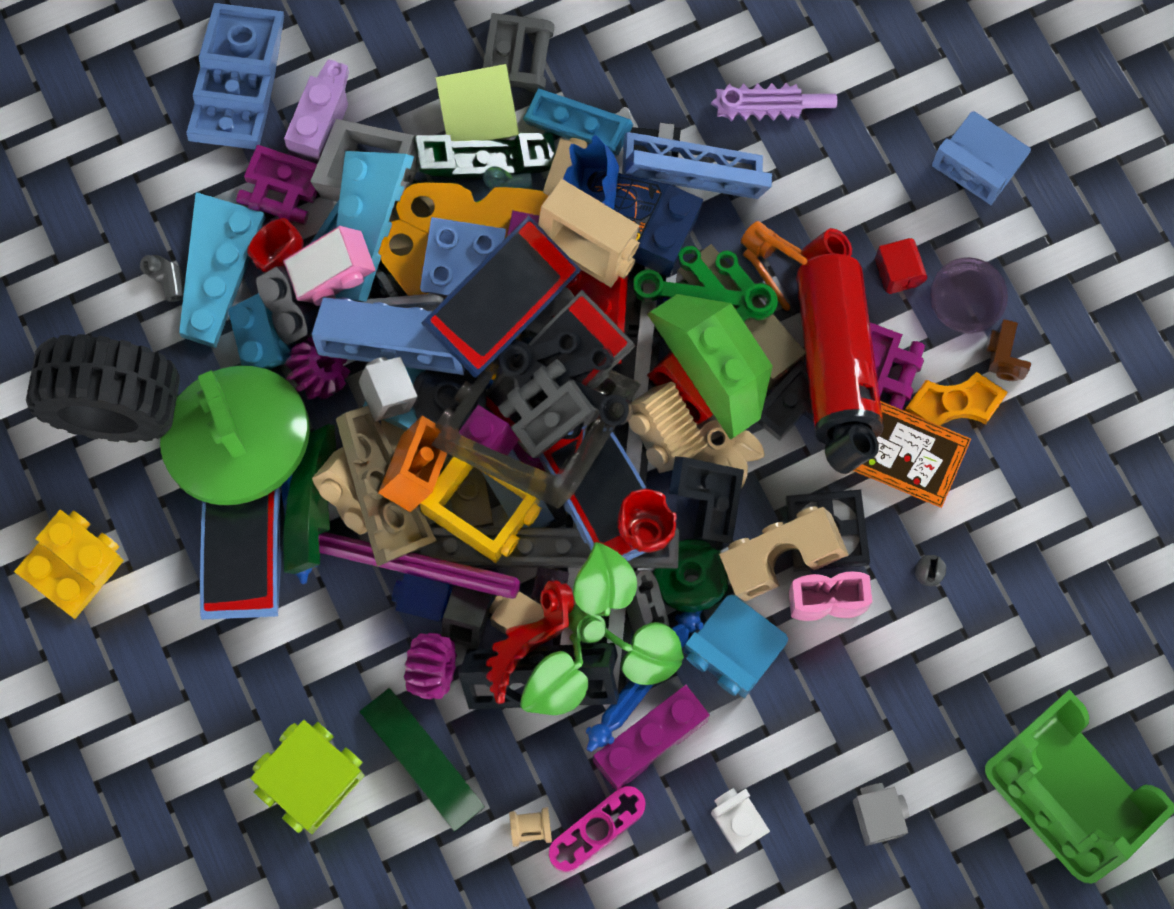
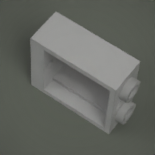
(346, 137)

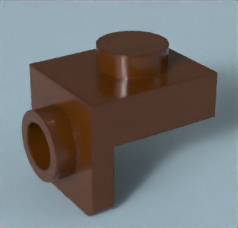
(1001, 344)

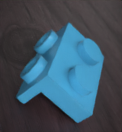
(256, 336)

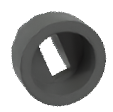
(922, 570)

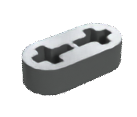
(647, 603)

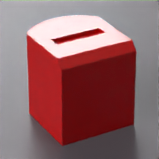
(900, 266)

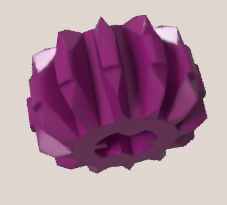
(315, 373)
(430, 666)

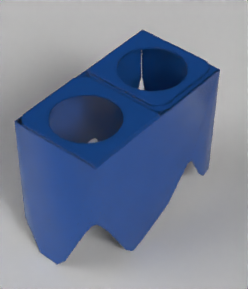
(590, 160)

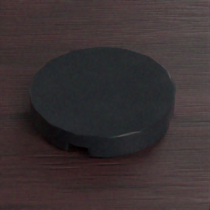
(437, 391)

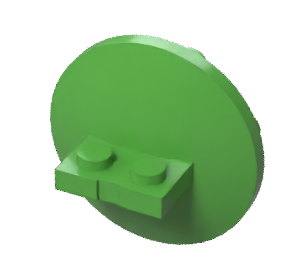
(235, 435)

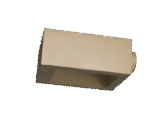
(590, 232)

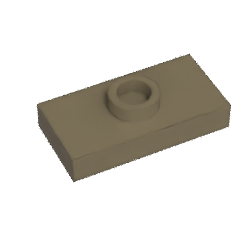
(471, 499)

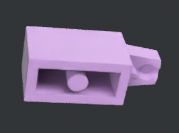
(317, 110)

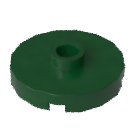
(696, 559)

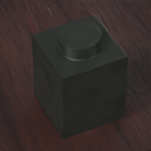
(466, 616)

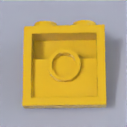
(70, 562)

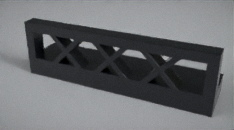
(597, 665)

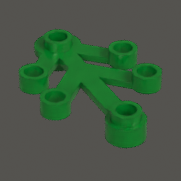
(711, 288)

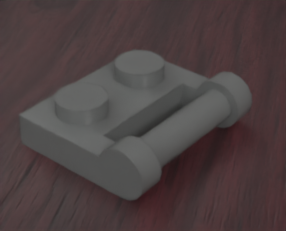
(506, 47)

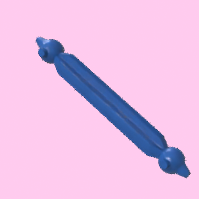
(633, 693)

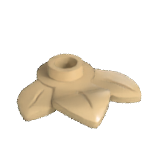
(732, 452)

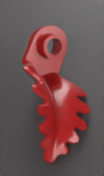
(557, 603)

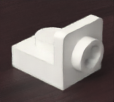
(738, 819)

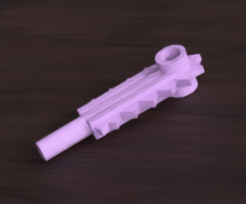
(768, 101)

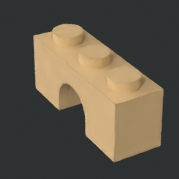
(753, 561)

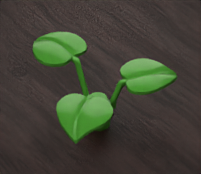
(601, 584)

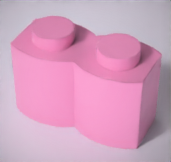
(840, 596)

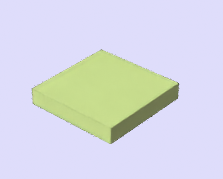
(478, 104)

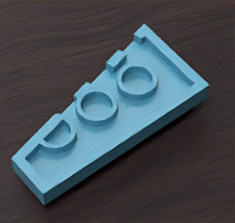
(366, 201)

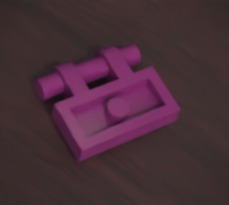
(282, 174)
(886, 352)

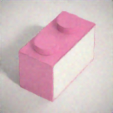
(329, 265)

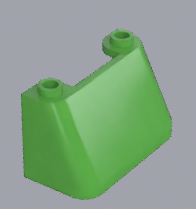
(1075, 794)

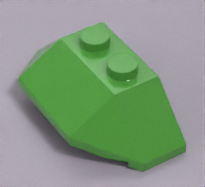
(717, 357)

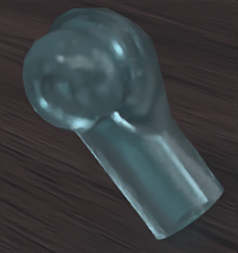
(499, 177)

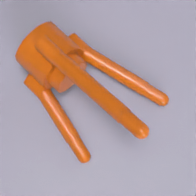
(763, 242)

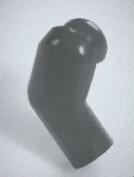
(165, 273)

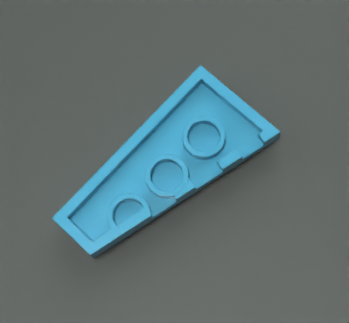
(215, 265)

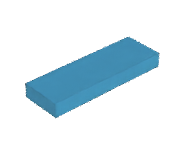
(576, 120)

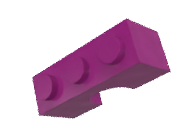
(650, 737)

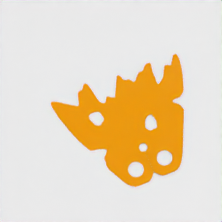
(455, 204)

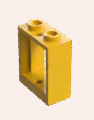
(505, 541)

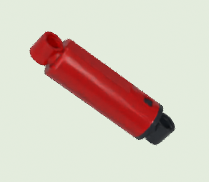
(839, 352)

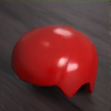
(274, 244)
(646, 521)

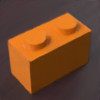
(413, 466)

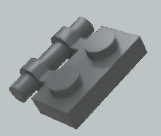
(552, 418)

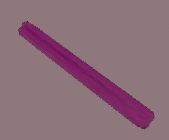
(423, 566)

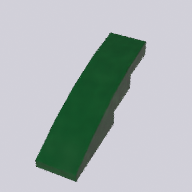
(306, 509)

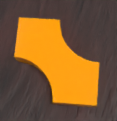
(971, 399)

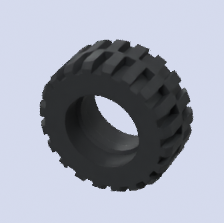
(103, 388)

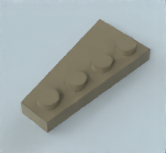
(389, 527)

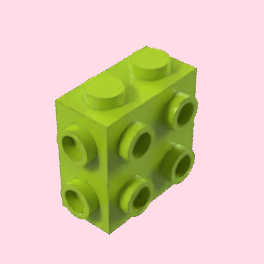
(306, 776)

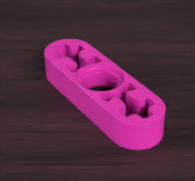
(614, 803)

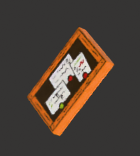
(916, 456)

